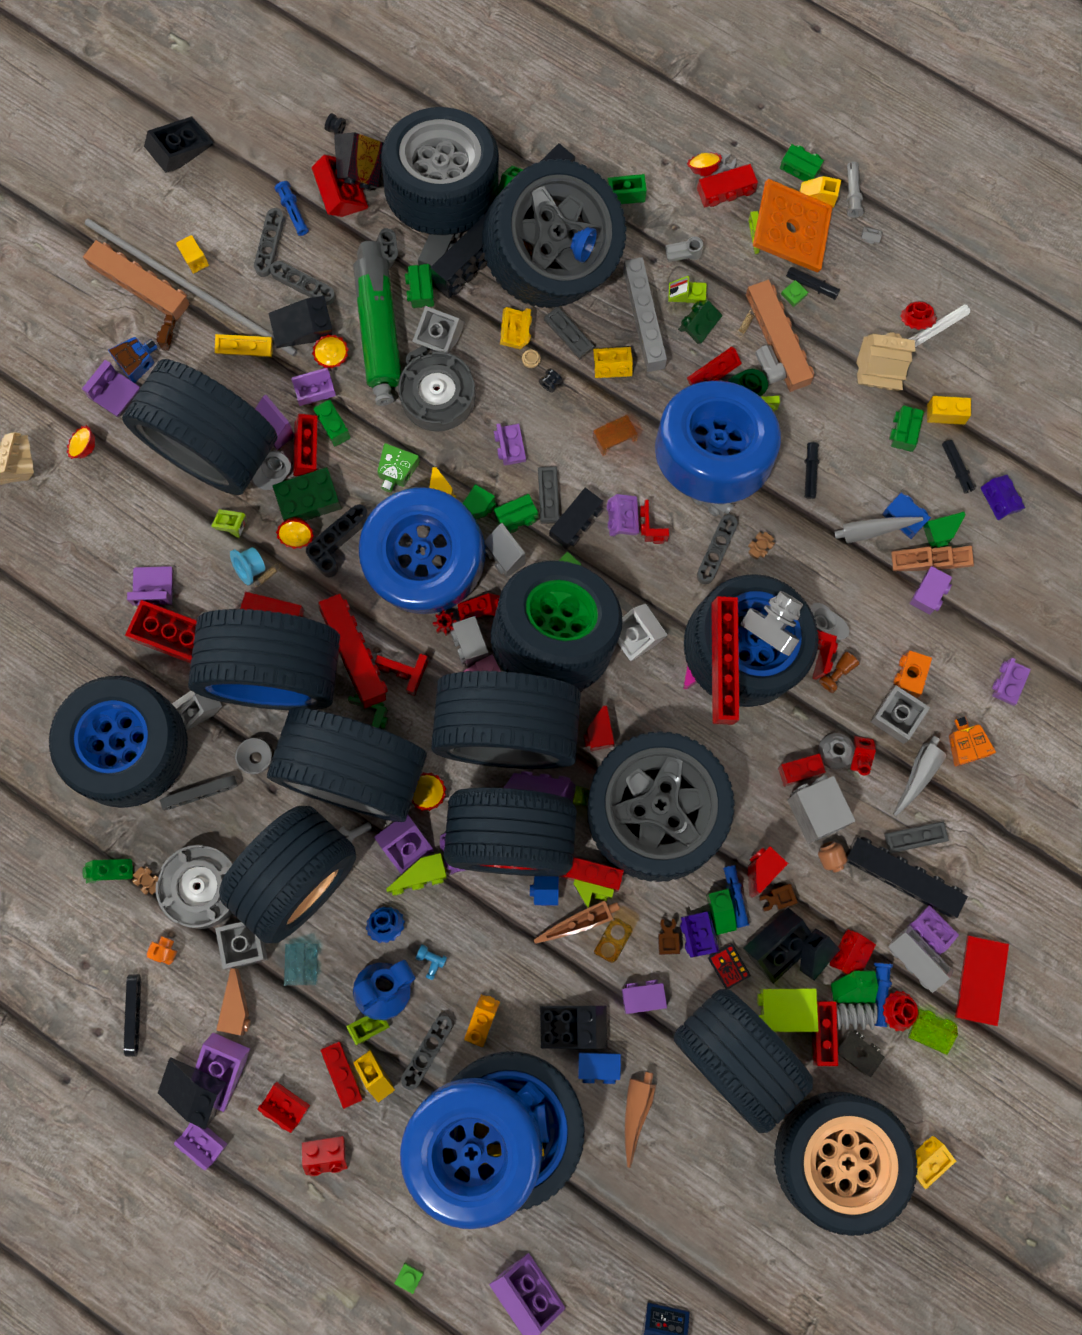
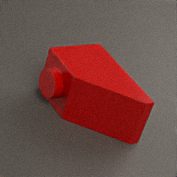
(599, 732)

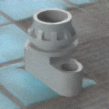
(771, 629)

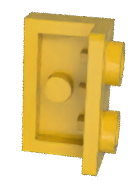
(515, 328)

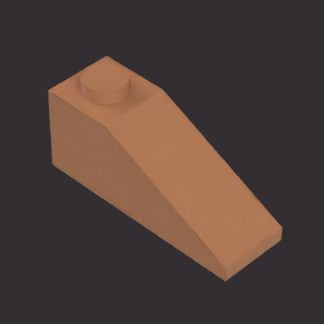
(234, 1008)

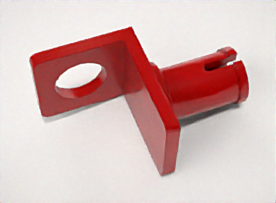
(863, 755)

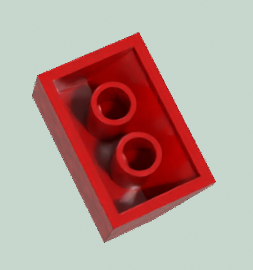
(337, 197)
(764, 868)

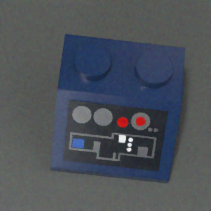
(665, 1320)

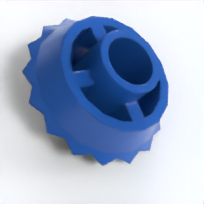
(385, 924)

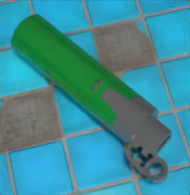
(377, 309)

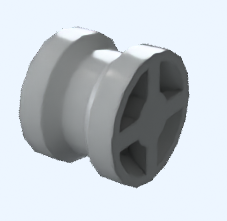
(383, 394)

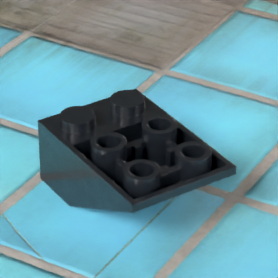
(573, 1027)

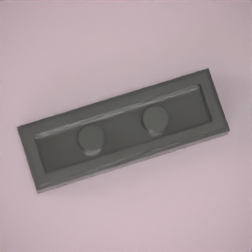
(568, 333)
(548, 495)
(916, 837)

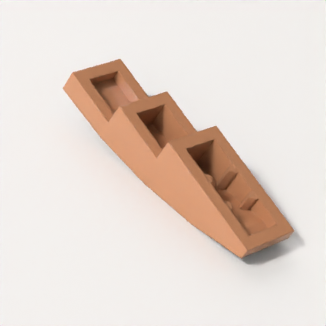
(939, 558)

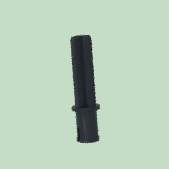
(813, 283)
(958, 466)
(811, 470)

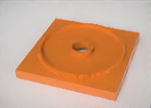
(807, 214)

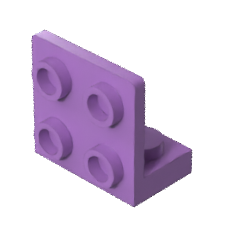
(110, 389)
(152, 585)

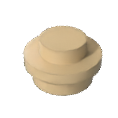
(531, 358)

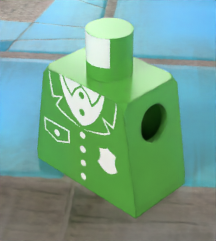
(396, 467)

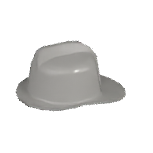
(272, 470)
(829, 622)

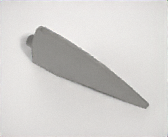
(872, 528)
(924, 768)

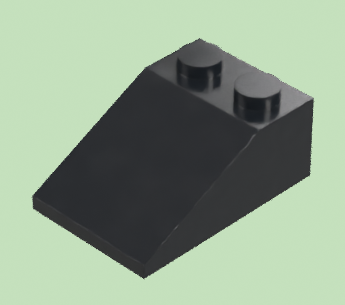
(177, 143)
(301, 322)
(191, 1092)

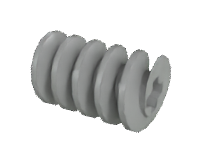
(856, 1015)

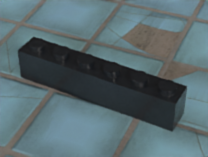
(906, 878)

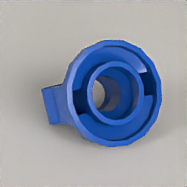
(380, 1004)

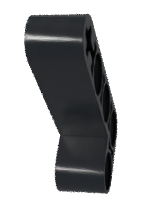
(341, 537)

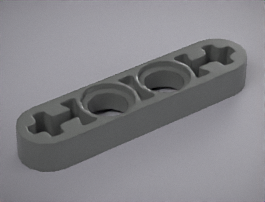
(269, 242)
(304, 280)
(717, 549)
(198, 793)
(428, 1053)

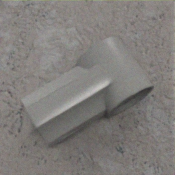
(683, 250)
(770, 366)

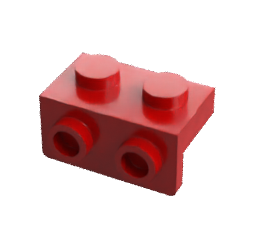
(853, 953)
(283, 1107)
(324, 1156)

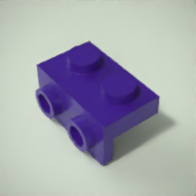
(1002, 497)
(699, 934)

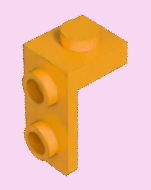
(481, 1020)

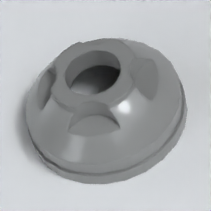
(244, 754)
(831, 759)

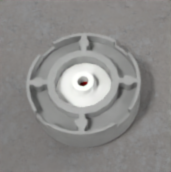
(179, 883)

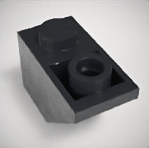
(817, 954)

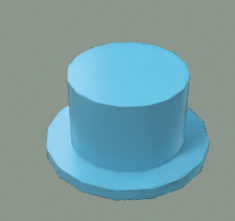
(247, 564)

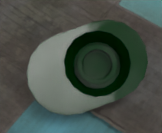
(751, 379)

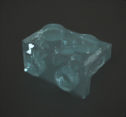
(300, 964)

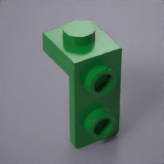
(380, 720)
(107, 870)

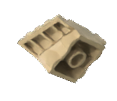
(884, 361)
(15, 458)

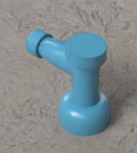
(437, 961)

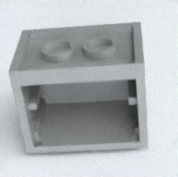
(820, 808)

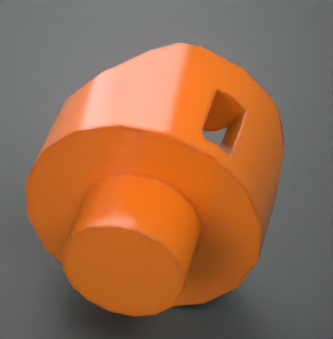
(162, 951)

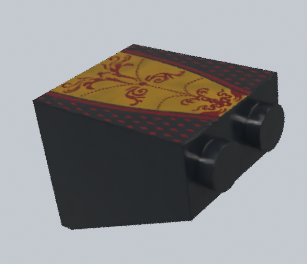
(358, 160)

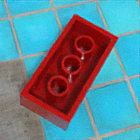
(163, 631)

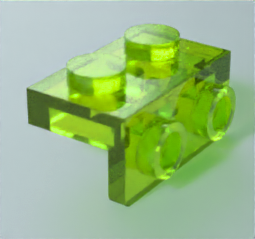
(934, 1031)

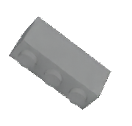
(920, 959)

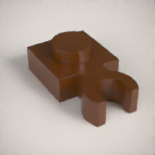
(165, 335)
(781, 897)
(669, 941)

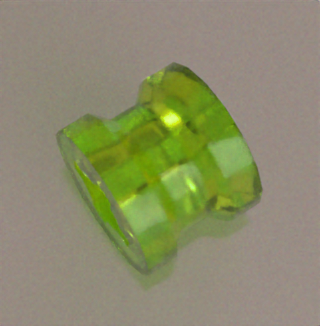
(580, 796)

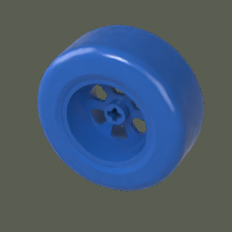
(723, 411)
(402, 515)
(433, 1181)

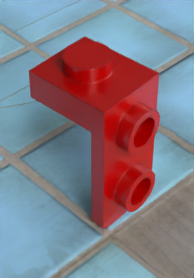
(657, 536)
(479, 606)

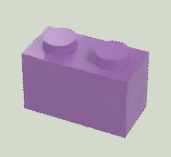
(930, 590)
(643, 997)

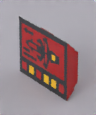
(729, 966)

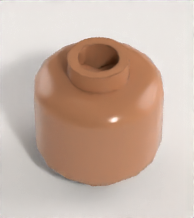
(832, 856)

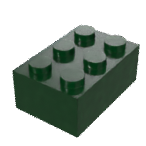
(307, 496)

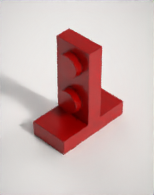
(404, 671)

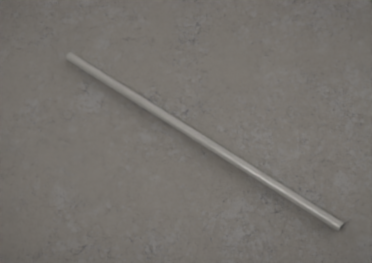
(186, 284)

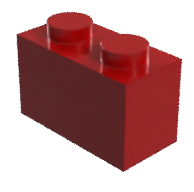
(801, 770)

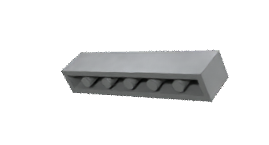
(644, 314)

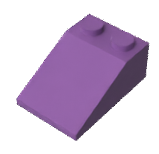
(223, 1060)

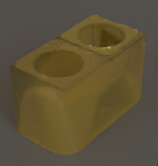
(616, 943)

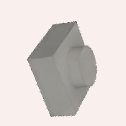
(871, 235)

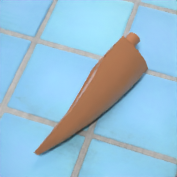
(581, 921)
(638, 1104)

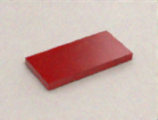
(982, 981)

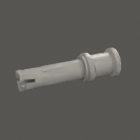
(854, 197)

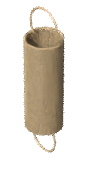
(744, 326)
(266, 575)

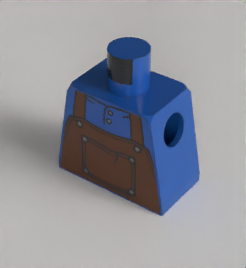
(134, 357)

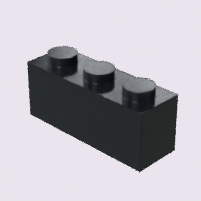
(576, 518)

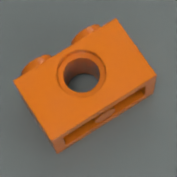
(920, 665)

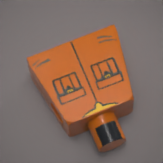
(969, 743)

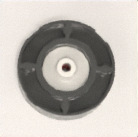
(437, 391)

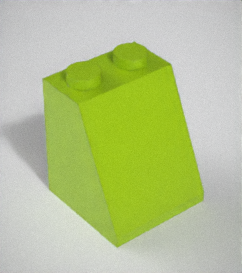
(789, 1009)

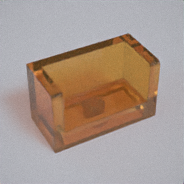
(614, 434)

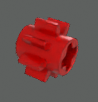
(440, 618)

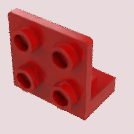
(827, 647)

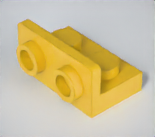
(613, 362)
(932, 1161)

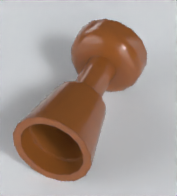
(844, 666)

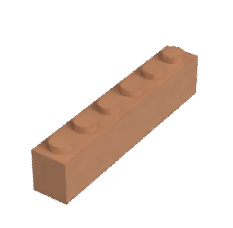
(136, 280)
(779, 334)

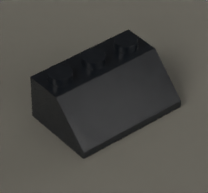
(778, 945)

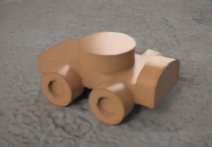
(759, 548)
(143, 877)

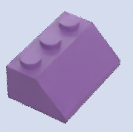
(542, 783)
(527, 1296)

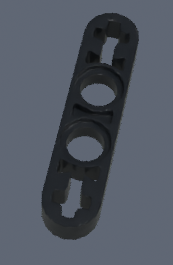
(132, 1015)

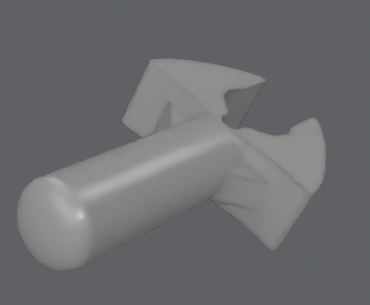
(725, 167)
(355, 832)

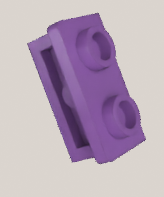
(313, 386)
(200, 1145)

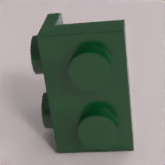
(700, 320)

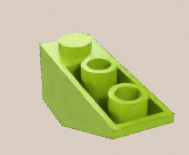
(424, 871)

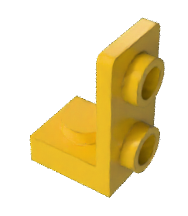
(192, 254)

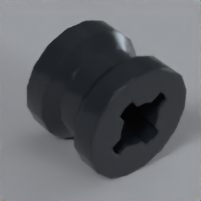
(335, 124)
(550, 380)

